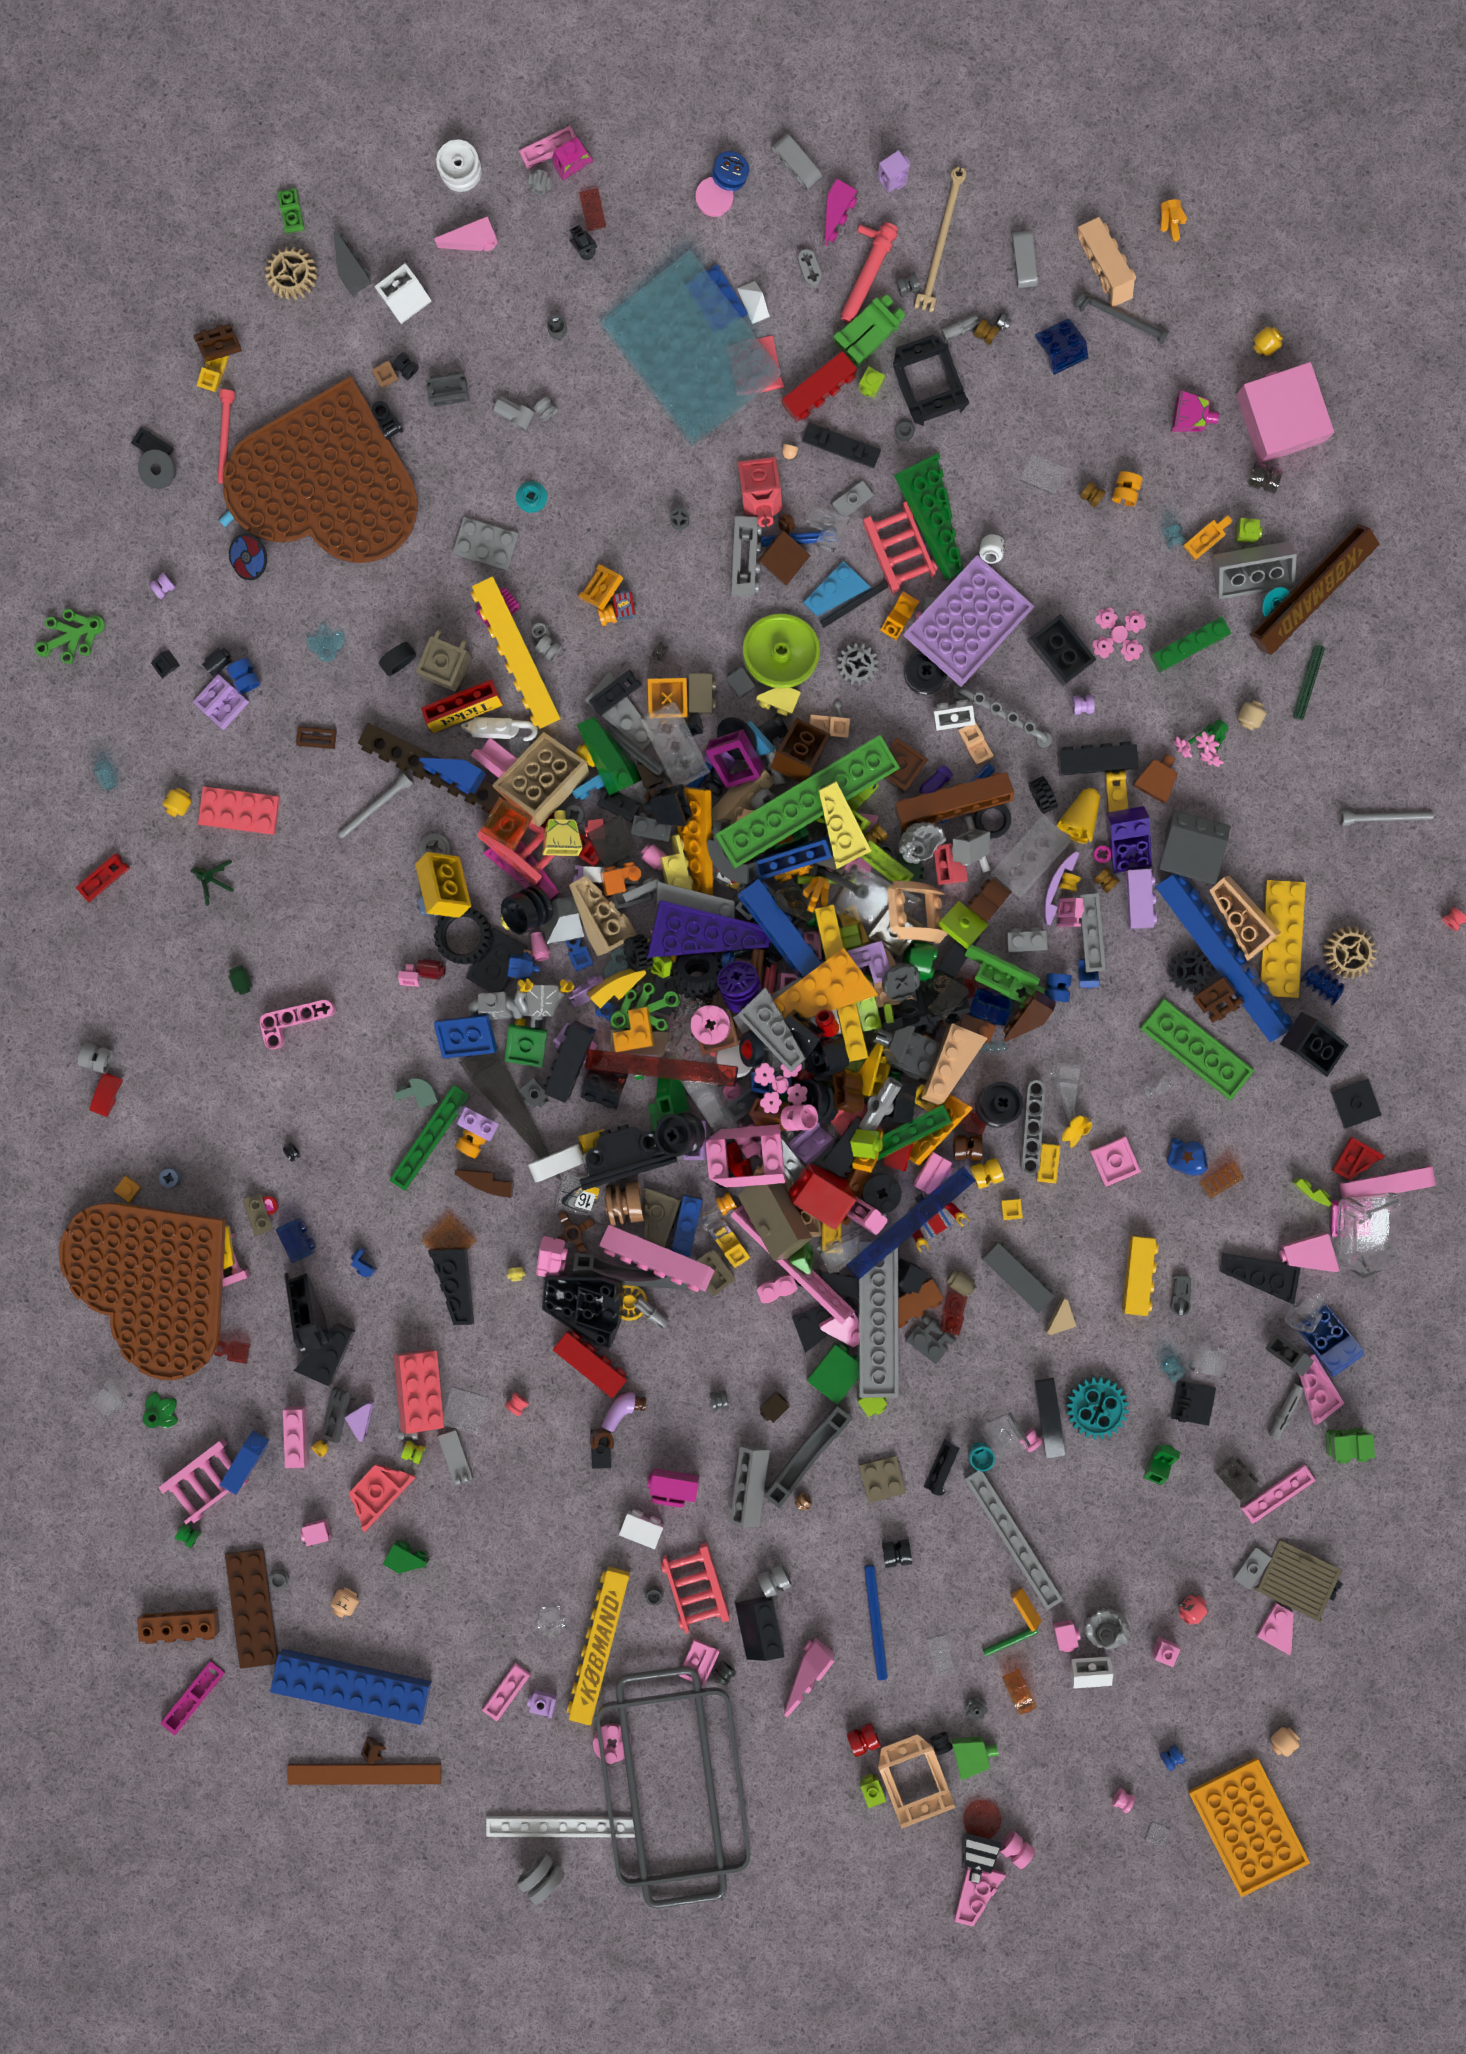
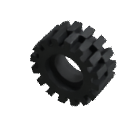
(1043, 794)
(636, 952)

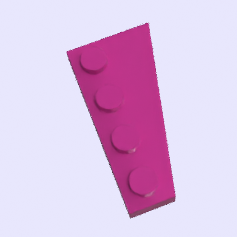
(545, 884)

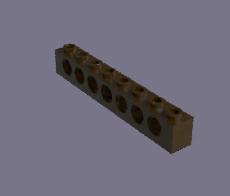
(373, 734)

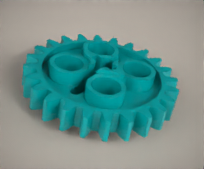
(1114, 1413)

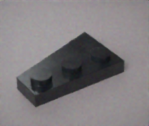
(808, 1327)

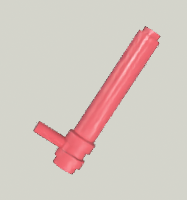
(881, 245)

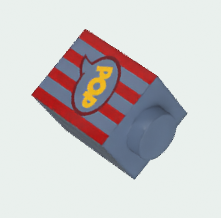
(624, 605)

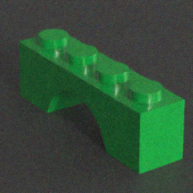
(1190, 644)

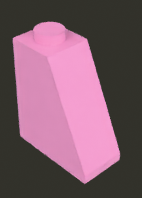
(1311, 1253)

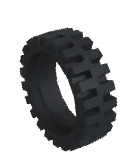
(477, 953)

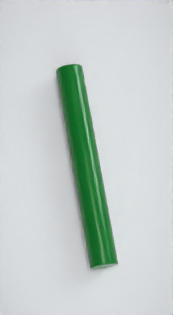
(1009, 1641)

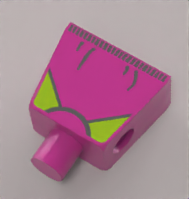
(572, 158)
(1192, 413)

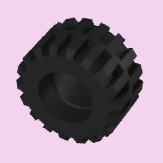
(697, 986)

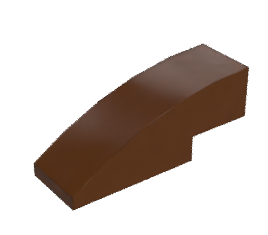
(486, 1182)

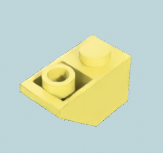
(782, 699)

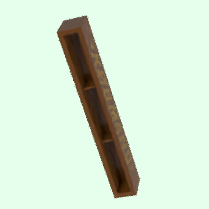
(1314, 589)

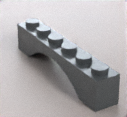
(624, 1274)
(807, 1454)

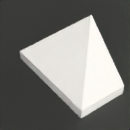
(754, 302)

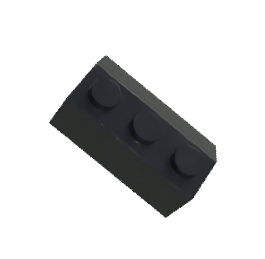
(760, 1629)

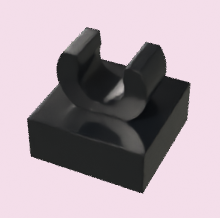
(771, 955)

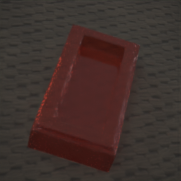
(592, 209)

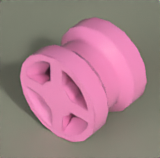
(1034, 1440)
(1123, 1800)

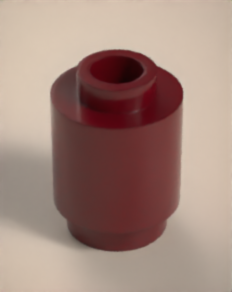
(431, 969)

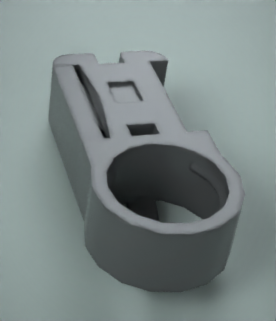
(1182, 1291)

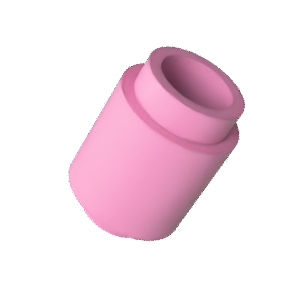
(652, 856)

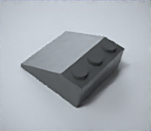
(1194, 847)

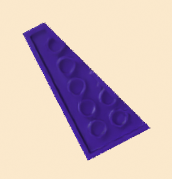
(694, 931)

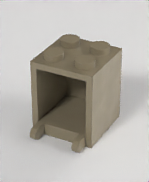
(444, 663)

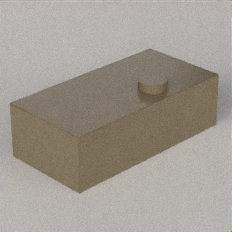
(775, 1219)

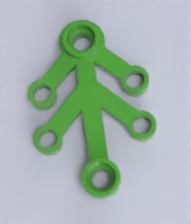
(72, 635)
(641, 1004)

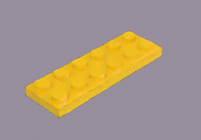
(1282, 956)

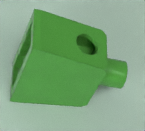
(972, 1755)

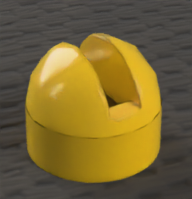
(319, 1448)

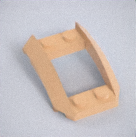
(898, 917)
(927, 1806)

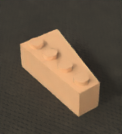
(954, 1056)

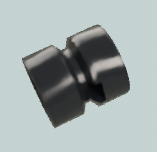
(897, 1553)

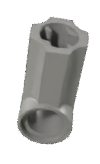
(516, 414)

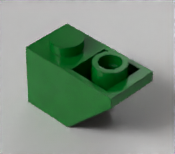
(401, 1559)

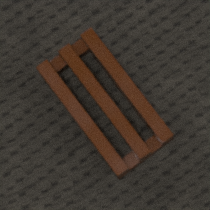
(316, 745)

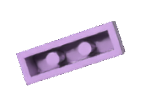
(1140, 899)

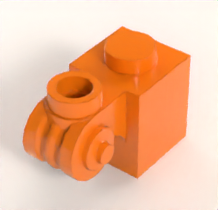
(614, 878)

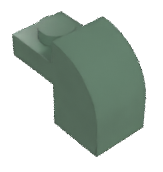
(422, 1089)

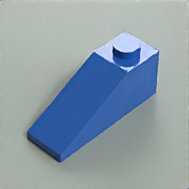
(244, 1462)

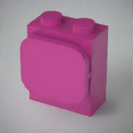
(672, 1487)

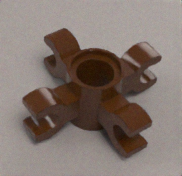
(564, 1218)

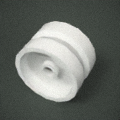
(458, 177)

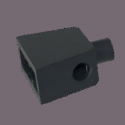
(670, 806)

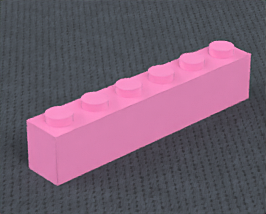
(657, 1258)

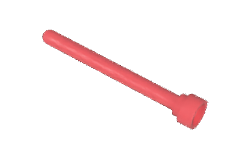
(227, 398)

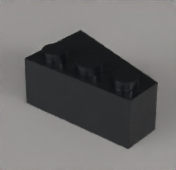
(324, 1362)

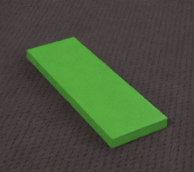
(1197, 1049)

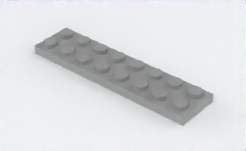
(878, 1328)

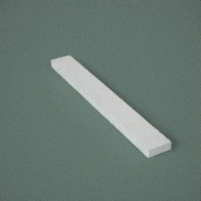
(558, 1826)

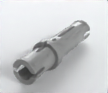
(1286, 1412)

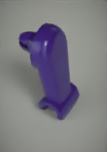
(934, 783)

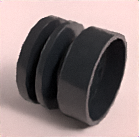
(526, 909)

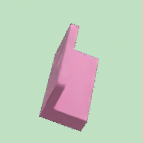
(494, 757)

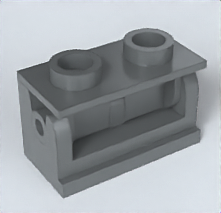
(447, 389)

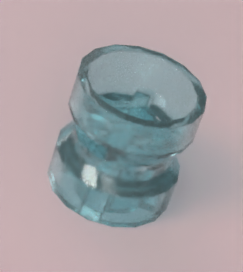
(1174, 535)
(1173, 1369)

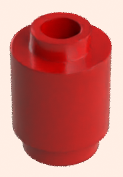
(827, 1022)

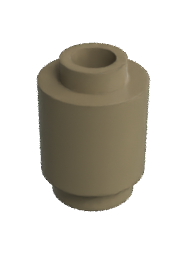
(961, 1282)

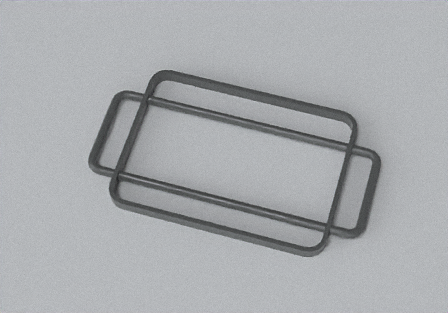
(721, 1870)

